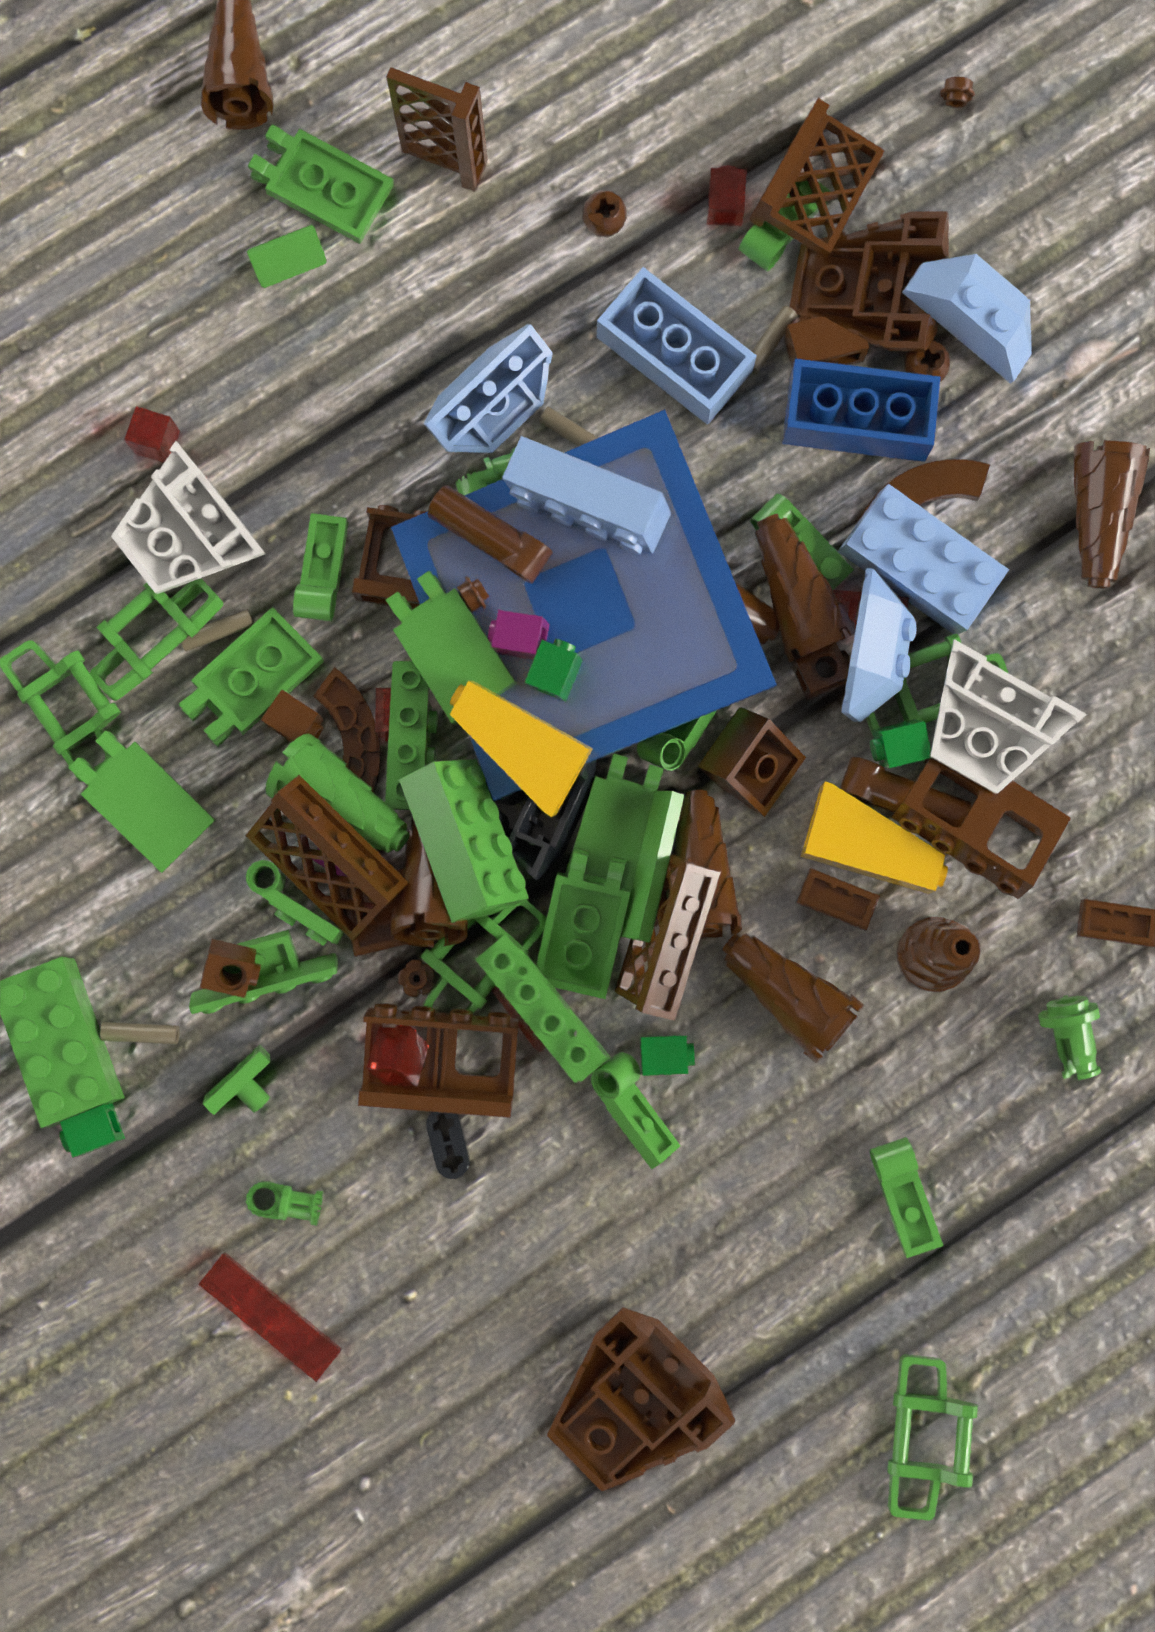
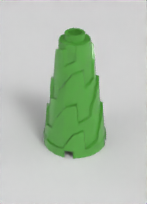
(341, 790)

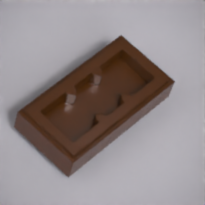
(837, 899)
(1116, 923)

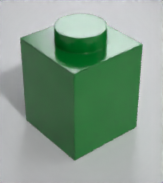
(554, 669)
(900, 743)
(666, 1055)
(91, 1130)

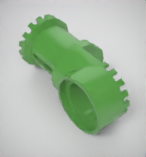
(494, 472)
(284, 1201)

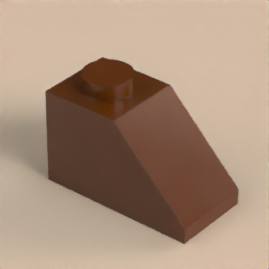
(823, 342)

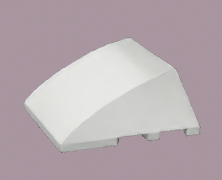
(182, 527)
(994, 722)

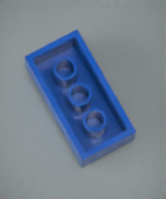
(861, 410)

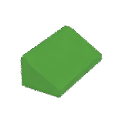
(287, 256)

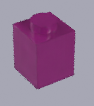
(517, 634)

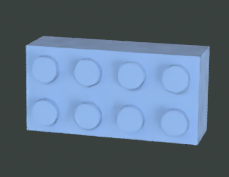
(675, 345)
(586, 496)
(923, 560)

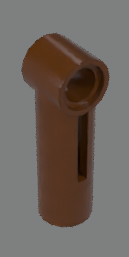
(512, 548)
(887, 790)

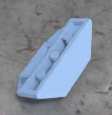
(976, 309)
(492, 395)
(879, 649)

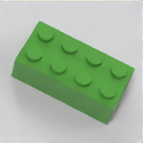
(464, 839)
(57, 1041)

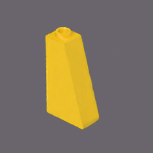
(524, 746)
(865, 842)

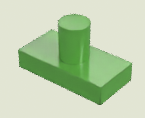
(241, 1083)

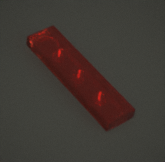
(270, 1316)

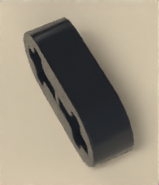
(439, 1144)

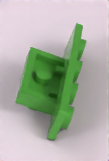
(409, 730)
(278, 972)

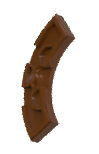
(941, 480)
(355, 725)

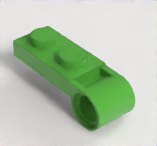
(768, 243)
(825, 557)
(321, 568)
(672, 746)
(289, 909)
(630, 1109)
(905, 1197)

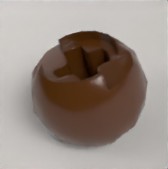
(593, 218)
(935, 353)

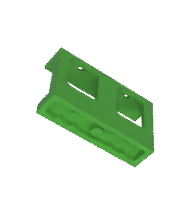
(543, 1008)

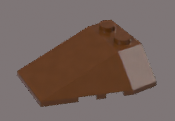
(866, 276)
(637, 1402)

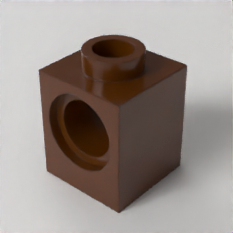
(808, 678)
(292, 718)
(224, 954)

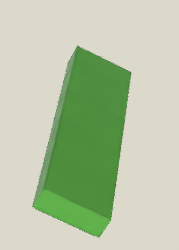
(652, 865)

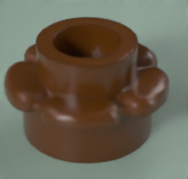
(957, 91)
(473, 594)
(426, 975)

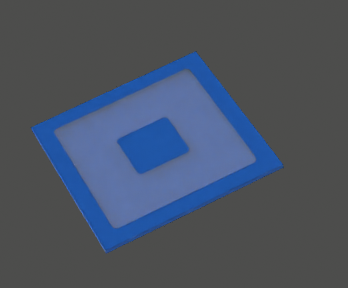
(654, 630)

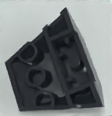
(537, 837)

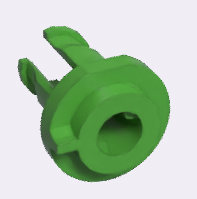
(1073, 1034)

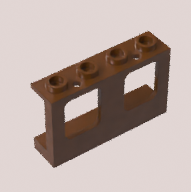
(370, 585)
(970, 840)
(440, 1084)

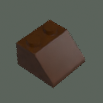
(752, 760)

